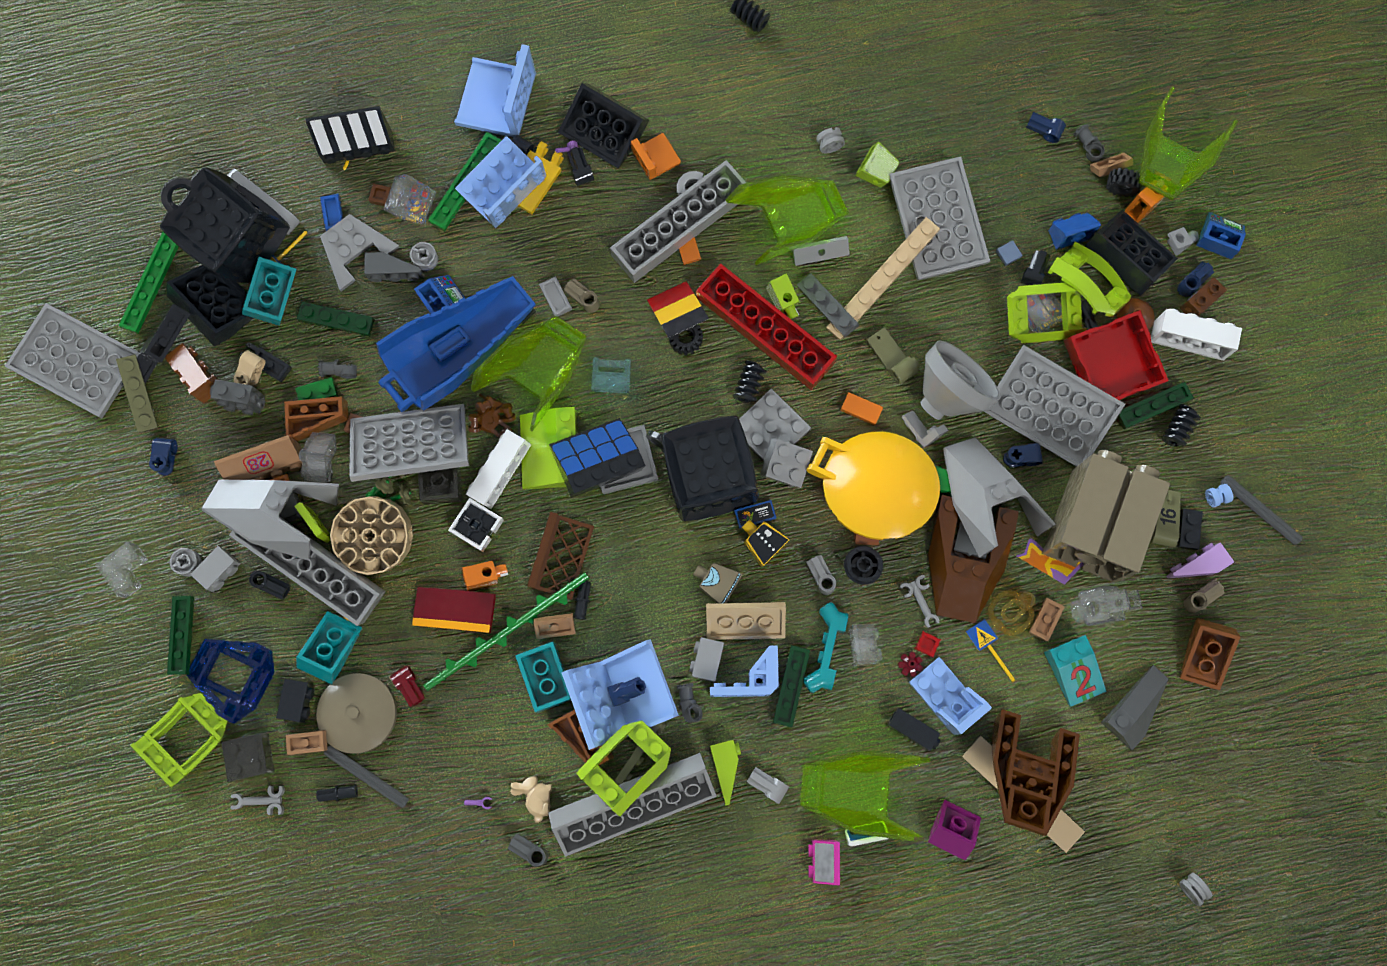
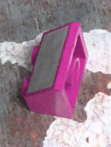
(825, 862)

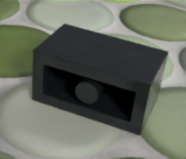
(295, 701)

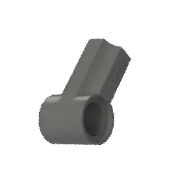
(526, 850)

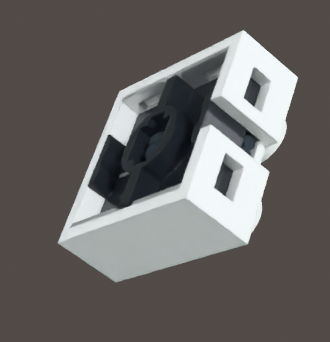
(470, 519)

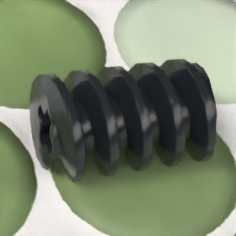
(749, 14)
(748, 382)
(1181, 426)

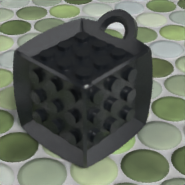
(221, 224)
(708, 467)

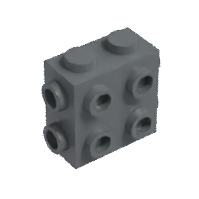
(237, 397)

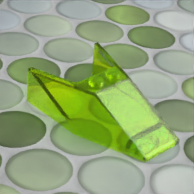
(1170, 166)
(795, 208)
(536, 360)
(855, 792)

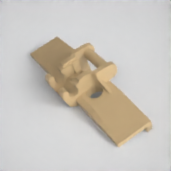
(1064, 829)

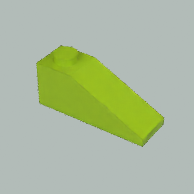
(726, 762)

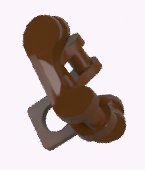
(488, 416)

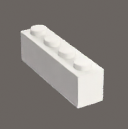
(498, 469)

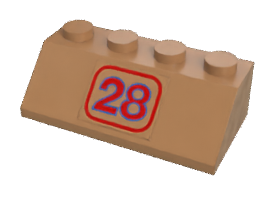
(262, 461)

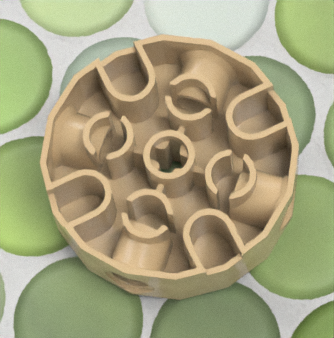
(368, 554)

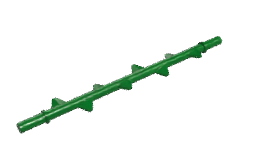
(500, 638)

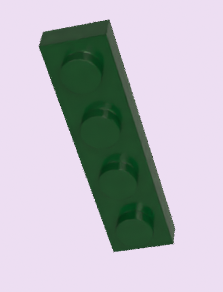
(335, 319)
(1154, 405)
(180, 635)
(791, 686)

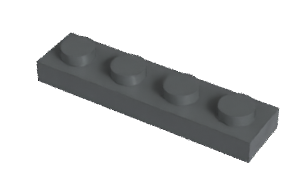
(827, 305)

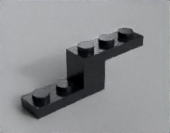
(157, 347)

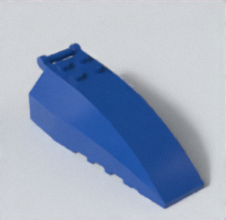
(486, 320)

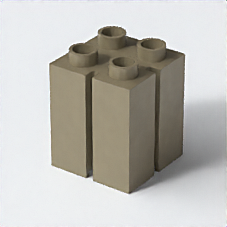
(1107, 517)

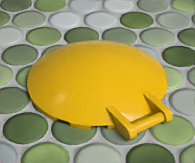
(878, 484)

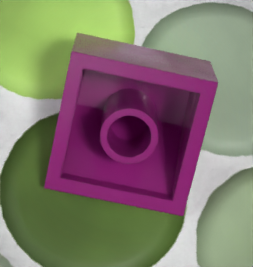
(955, 830)

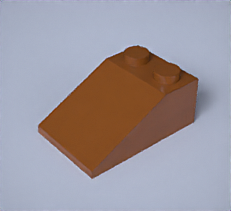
(1209, 653)

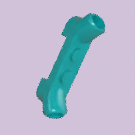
(836, 623)

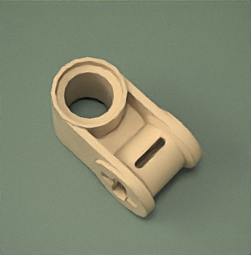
(249, 369)

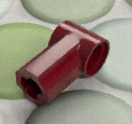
(405, 682)

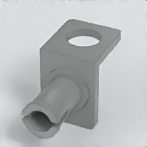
(1181, 240)

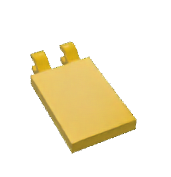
(552, 171)

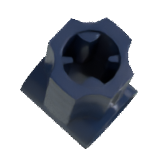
(1050, 128)
(1195, 279)
(624, 691)

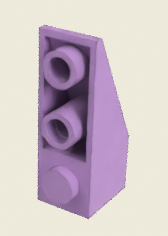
(1209, 562)

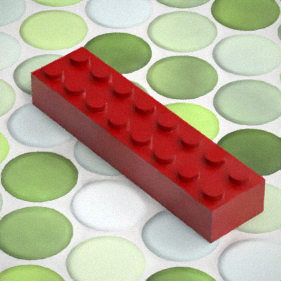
(766, 326)

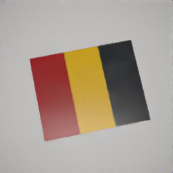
(677, 309)

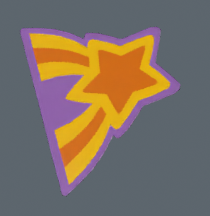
(1056, 569)

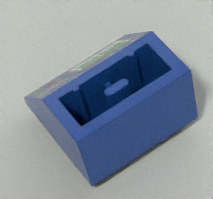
(1221, 236)
(438, 293)

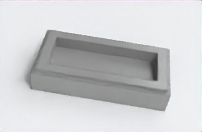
(555, 296)

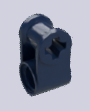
(163, 454)
(1026, 455)

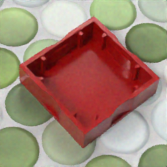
(1117, 357)

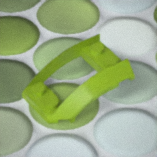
(1068, 269)
(1019, 313)
(159, 759)
(605, 786)

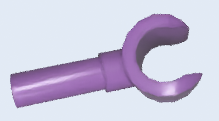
(572, 144)
(477, 802)

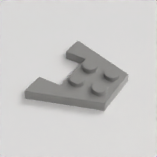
(348, 241)

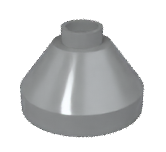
(955, 383)

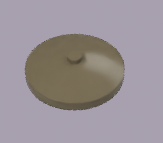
(356, 713)

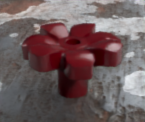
(907, 667)

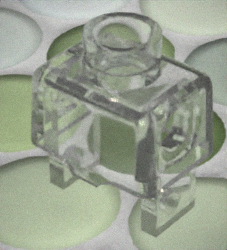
(1104, 605)

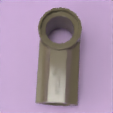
(582, 295)
(1204, 596)

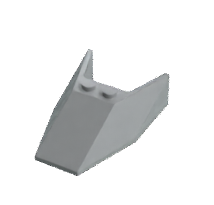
(982, 482)
(254, 509)

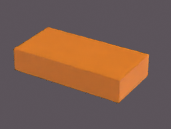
(689, 252)
(861, 408)

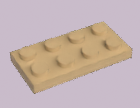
(746, 620)

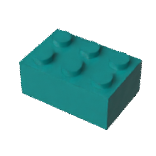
(269, 291)
(543, 677)

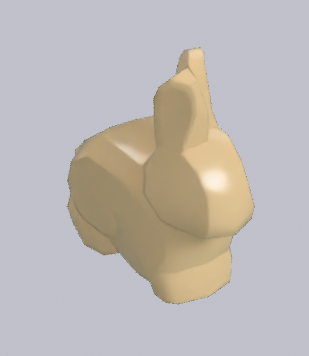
(536, 796)

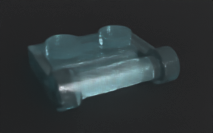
(611, 381)

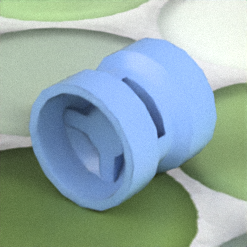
(1220, 495)

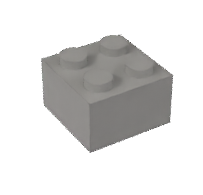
(786, 463)

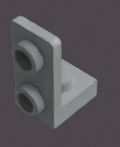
(923, 436)

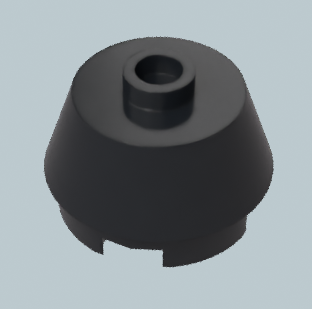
(863, 565)

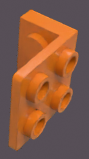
(655, 155)

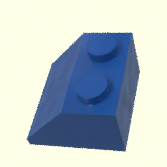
(1075, 229)

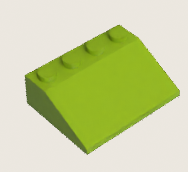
(538, 464)

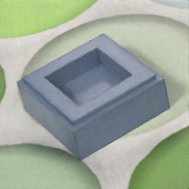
(1009, 253)

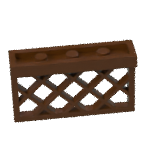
(544, 551)

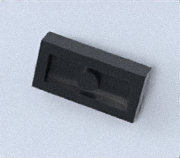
(1190, 529)

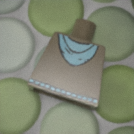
(718, 582)

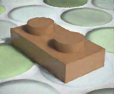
(1103, 167)
(1046, 619)
(554, 626)
(306, 742)

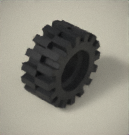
(1124, 182)
(688, 347)

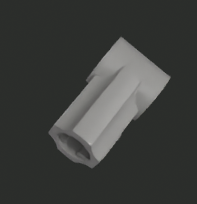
(821, 573)
(770, 786)

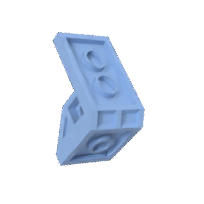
(765, 669)
(948, 698)

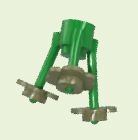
(384, 486)

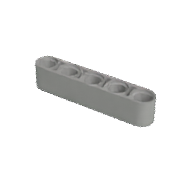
(283, 212)

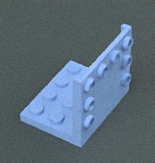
(497, 95)
(501, 181)
(592, 702)

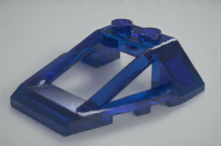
(236, 705)

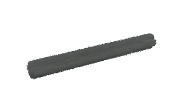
(1262, 510)
(366, 776)

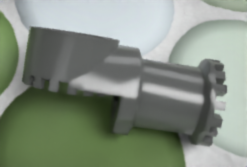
(1089, 142)
(337, 369)
(687, 702)

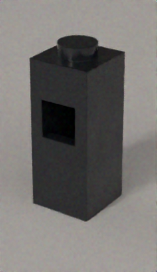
(914, 730)

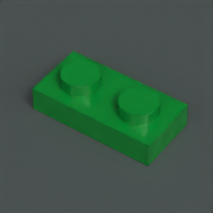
(316, 390)

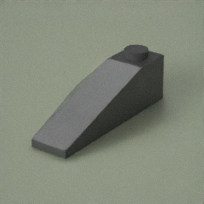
(1135, 711)

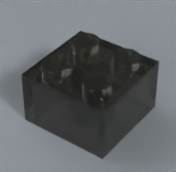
(440, 486)
(248, 757)

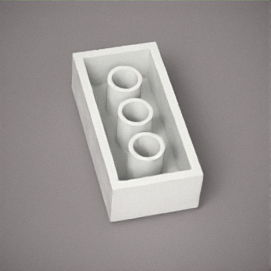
(1196, 334)

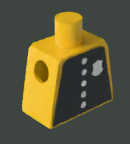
(763, 541)

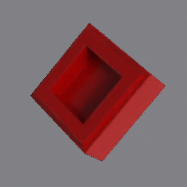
(927, 644)

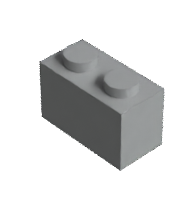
(216, 569)
(707, 659)

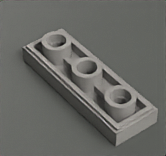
(821, 250)

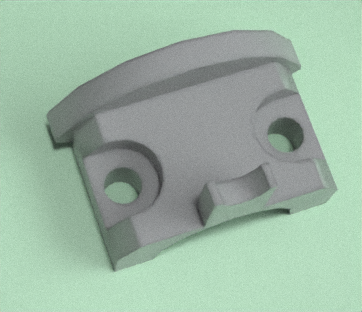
(687, 180)

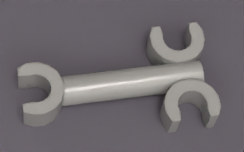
(914, 588)
(273, 800)

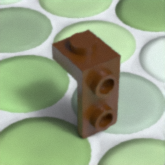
(1204, 298)

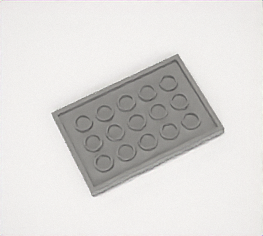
(945, 198)
(71, 360)
(1054, 406)
(408, 442)

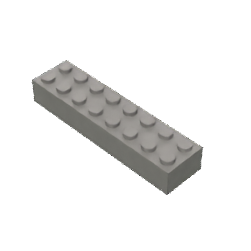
(677, 222)
(325, 578)
(593, 821)

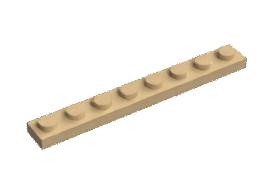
(889, 272)

